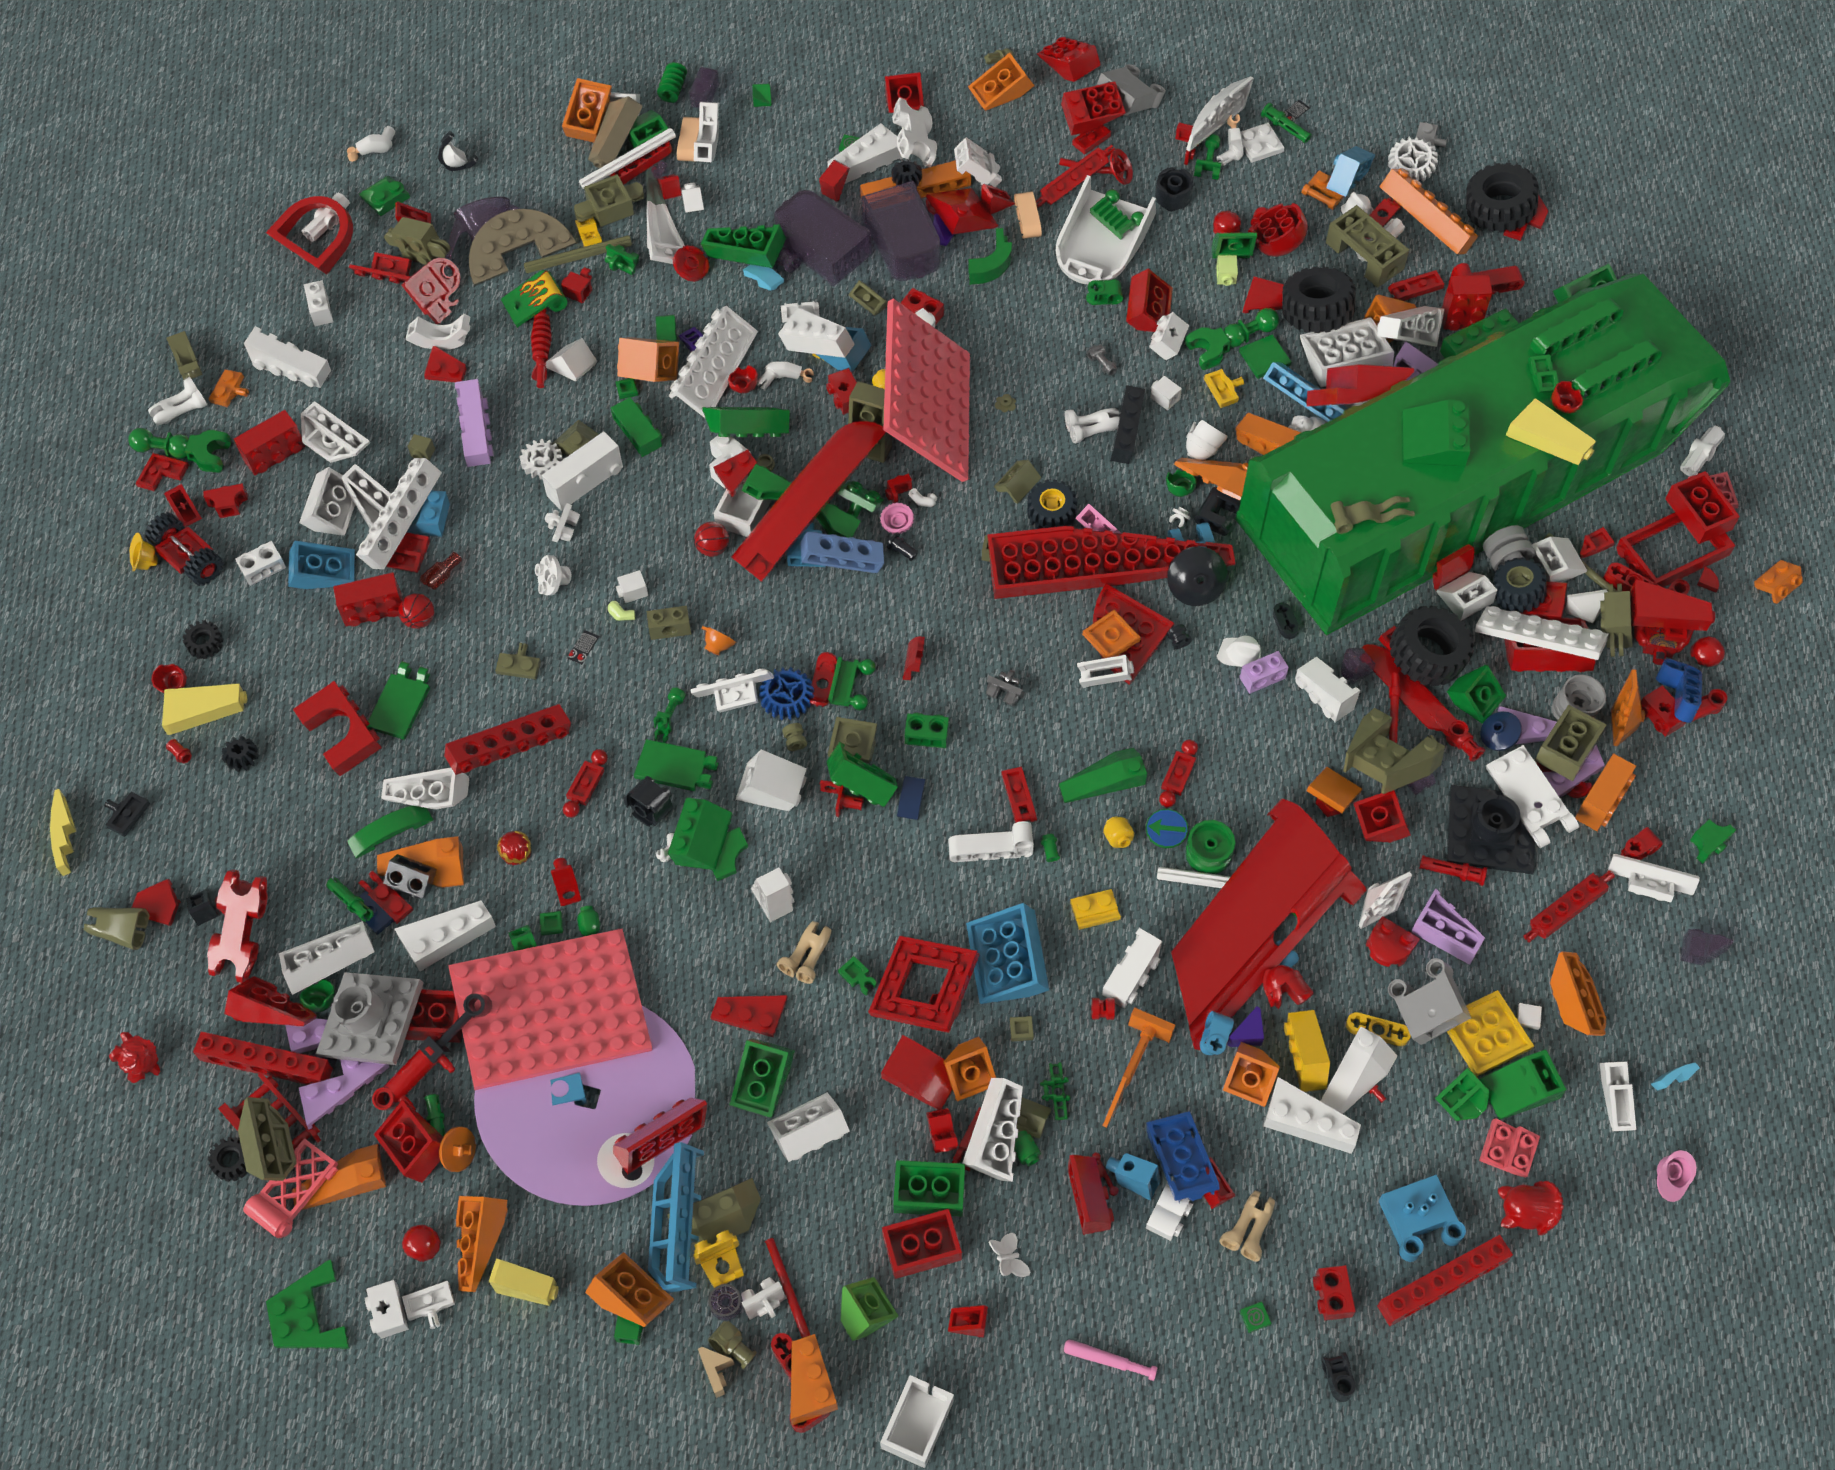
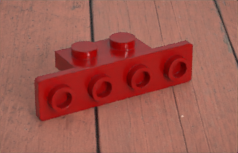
(386, 266)

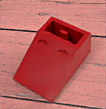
(1070, 58)
(1092, 107)

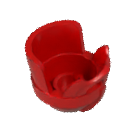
(1288, 980)

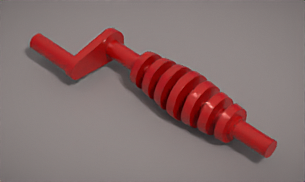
(540, 344)

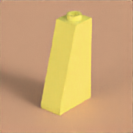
(1551, 433)
(199, 705)

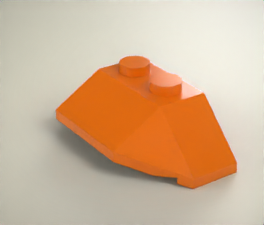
(1577, 995)

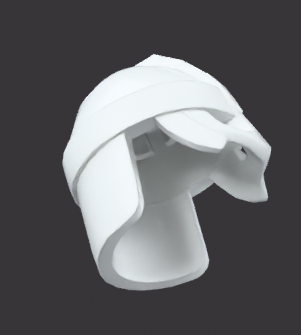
(1204, 441)

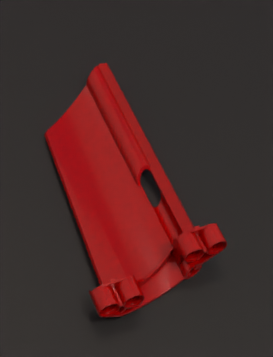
(1232, 939)

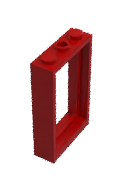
(1722, 543)

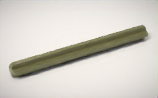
(576, 254)

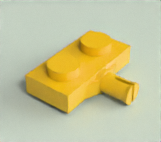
(1223, 387)

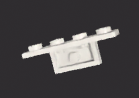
(734, 692)
(1653, 879)

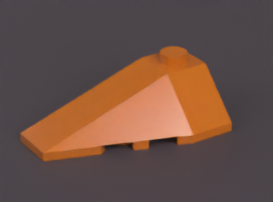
(1227, 475)
(1627, 710)
(441, 854)
(480, 1225)

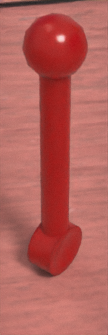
(1113, 1189)

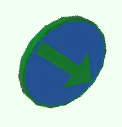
(1166, 828)

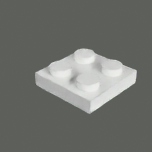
(1261, 142)

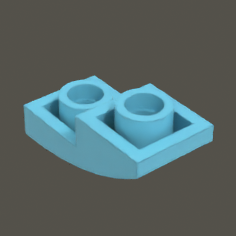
(765, 276)

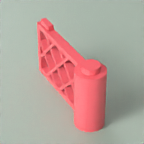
(275, 1216)

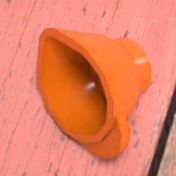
(716, 641)

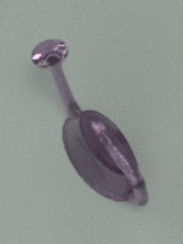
(473, 216)

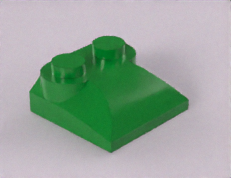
(384, 195)

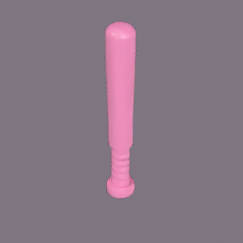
(1099, 1356)

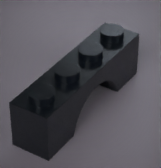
(1128, 424)

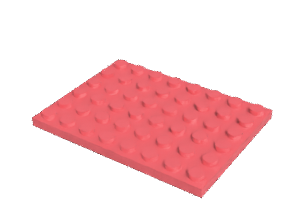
(927, 391)
(551, 1009)

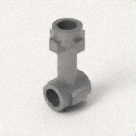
(1097, 352)

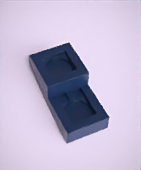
(911, 798)

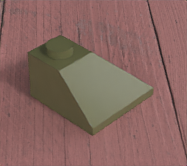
(575, 438)

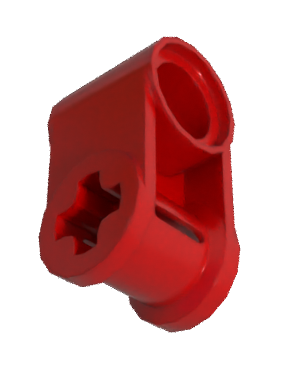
(1642, 845)

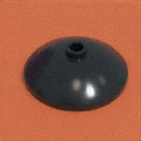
(1190, 565)

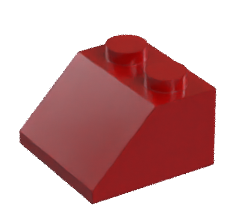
(1382, 818)

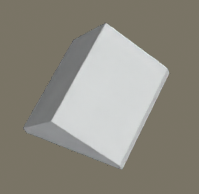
(572, 360)

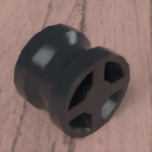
(1179, 636)

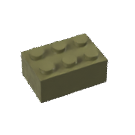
(1570, 742)

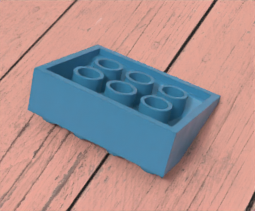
(1009, 955)

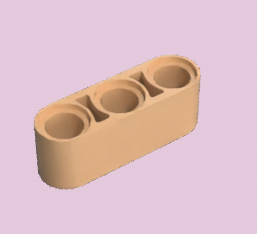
(687, 137)
(1028, 215)

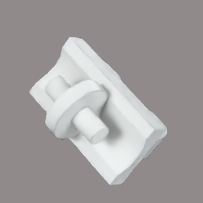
(568, 516)
(765, 1300)

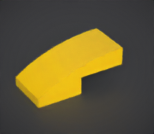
(588, 232)

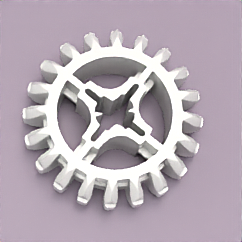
(1416, 155)

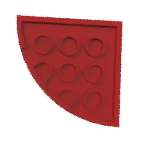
(1144, 621)

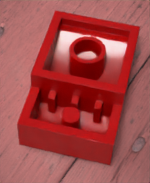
(918, 1073)

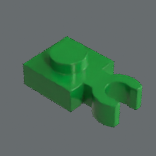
(855, 973)

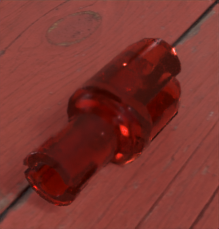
(440, 571)

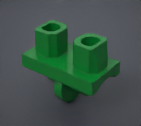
(620, 259)

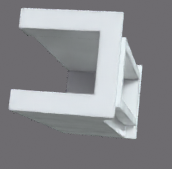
(1104, 664)

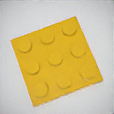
(1490, 1035)

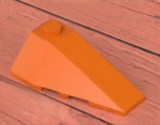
(356, 1174)

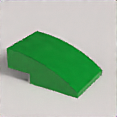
(1234, 243)

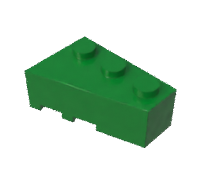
(860, 777)

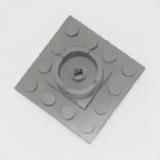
(370, 1018)

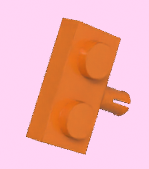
(228, 388)

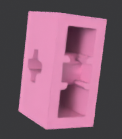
(1093, 519)

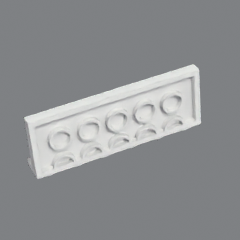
(715, 357)

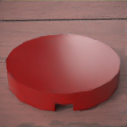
(690, 263)

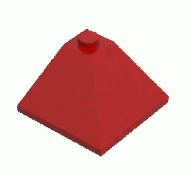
(961, 211)

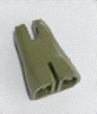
(119, 925)

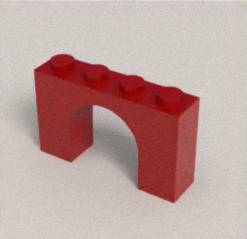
(359, 741)

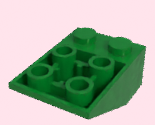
(1524, 1085)

